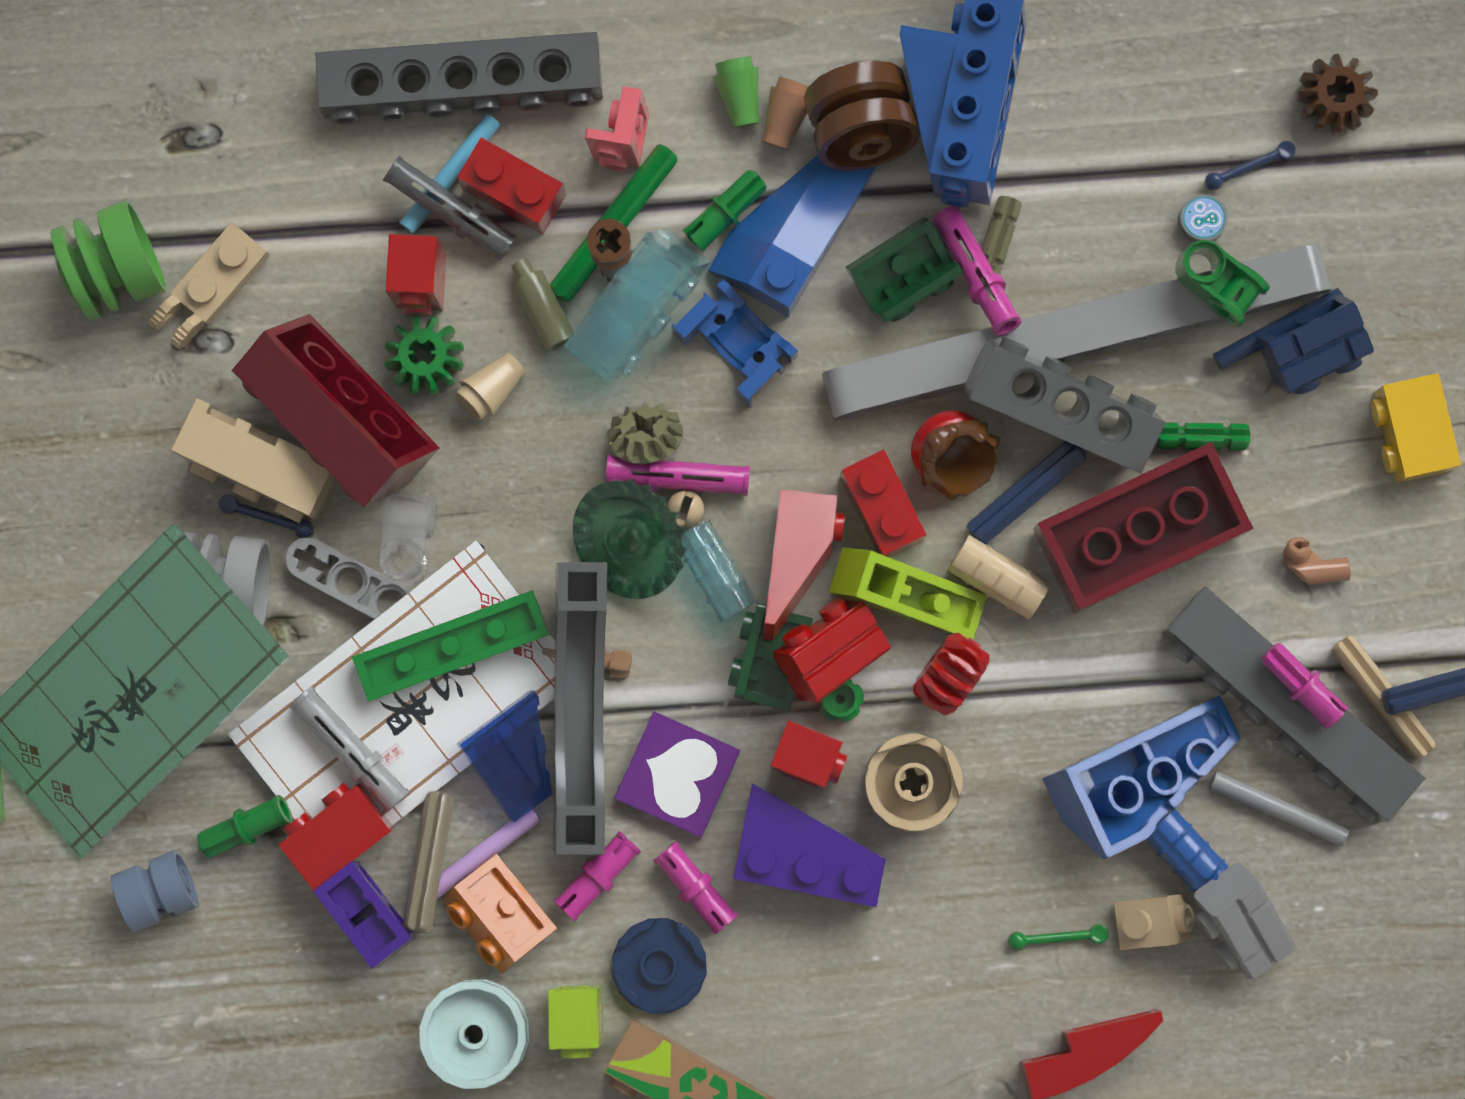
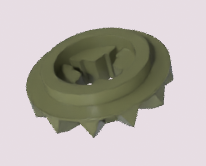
(641, 447)

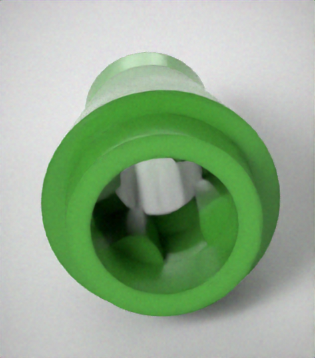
(739, 90)

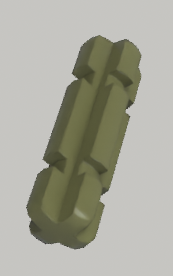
(1000, 232)

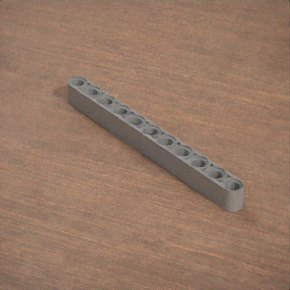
(1064, 334)

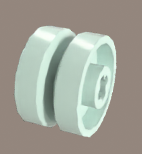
(453, 1053)

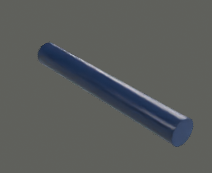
(1249, 344)

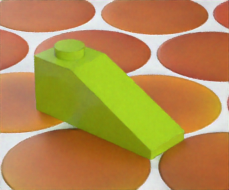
(907, 592)

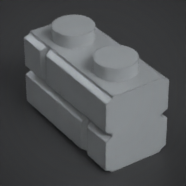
(1244, 922)

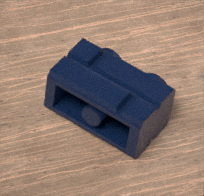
(1315, 345)

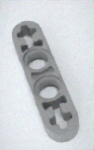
(373, 584)

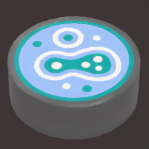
(1203, 218)

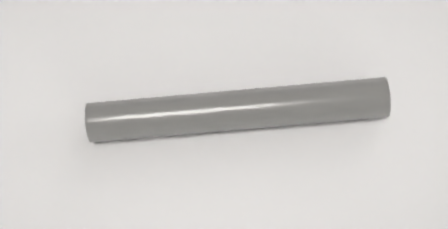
(1279, 808)

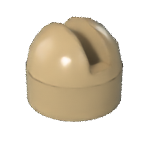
(695, 511)

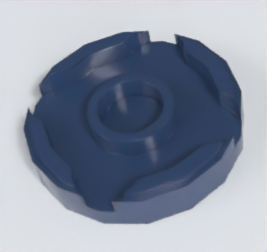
(659, 965)

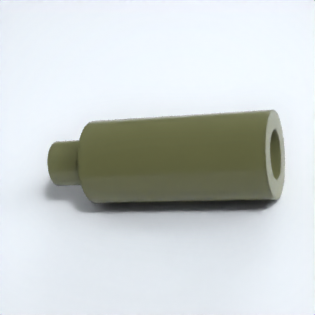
(541, 306)

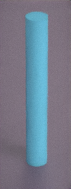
(448, 175)

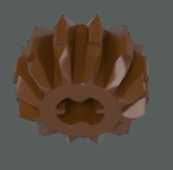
(1349, 82)

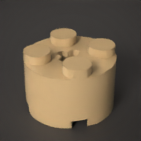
(924, 757)

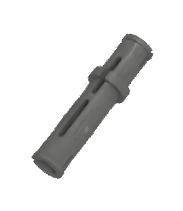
(401, 177)

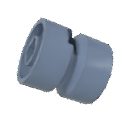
(150, 892)

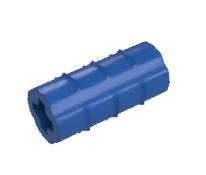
(1186, 851)

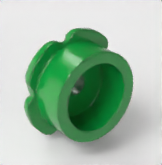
(849, 708)

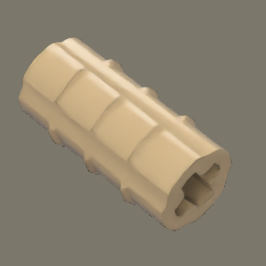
(999, 577)

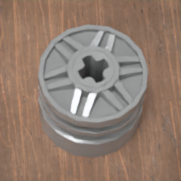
(243, 569)

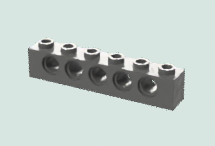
(342, 71)

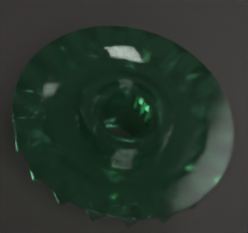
(604, 535)

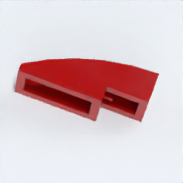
(1089, 1053)

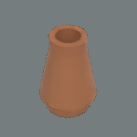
(784, 112)

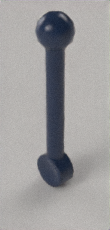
(1283, 151)
(230, 505)

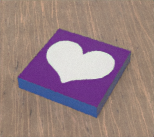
(677, 774)

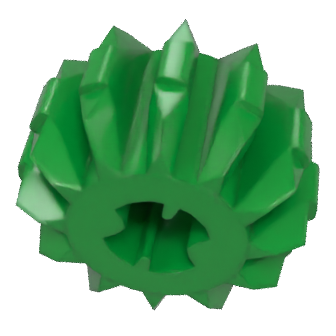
(425, 339)

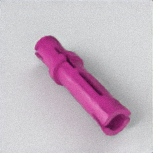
(998, 312)
(734, 477)

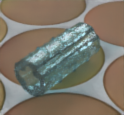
(716, 572)

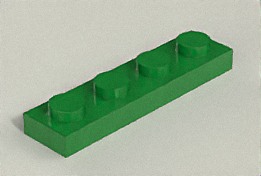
(450, 645)

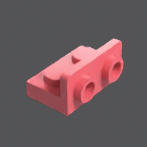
(629, 126)

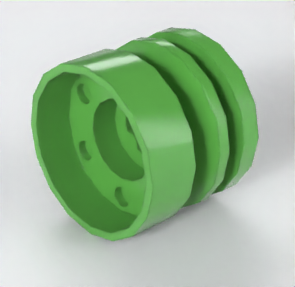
(108, 260)

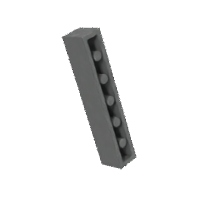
(1342, 755)

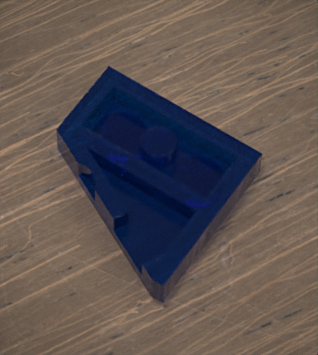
(511, 757)

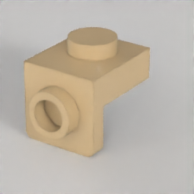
(1154, 921)

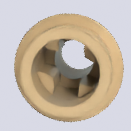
(489, 387)

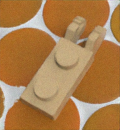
(211, 283)

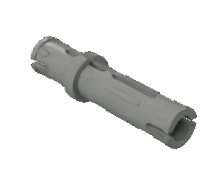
(349, 749)

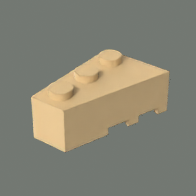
(253, 462)

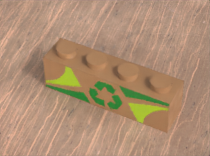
(668, 1070)

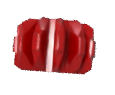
(951, 674)

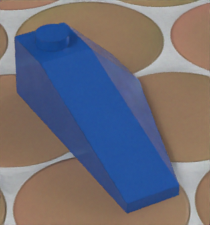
(789, 234)
(1132, 785)

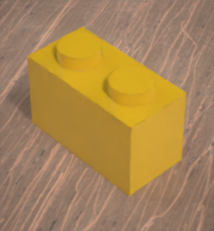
(1415, 428)

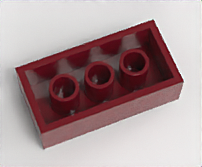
(335, 409)
(1142, 528)

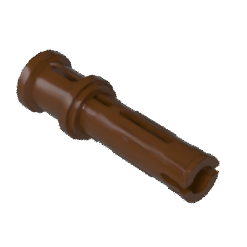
(617, 246)

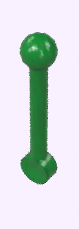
(1097, 934)

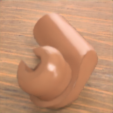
(1310, 567)

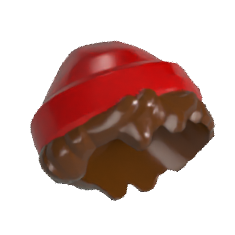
(954, 453)

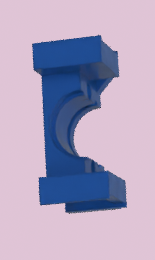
(737, 339)

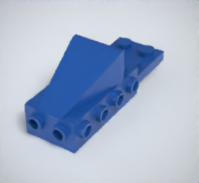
(965, 94)

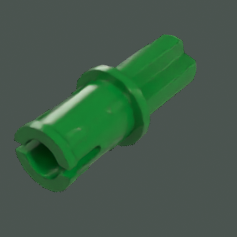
(725, 210)
(244, 827)

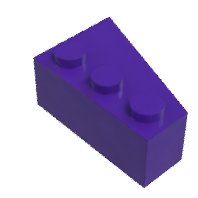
(803, 855)

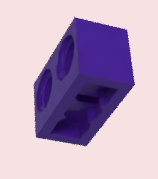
(364, 914)

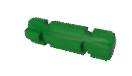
(1196, 435)

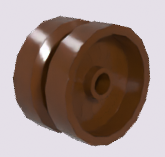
(861, 115)

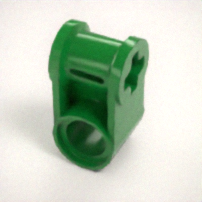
(1222, 283)

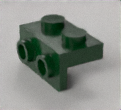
(904, 271)
(758, 674)

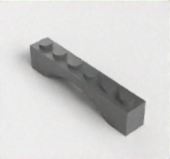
(579, 708)

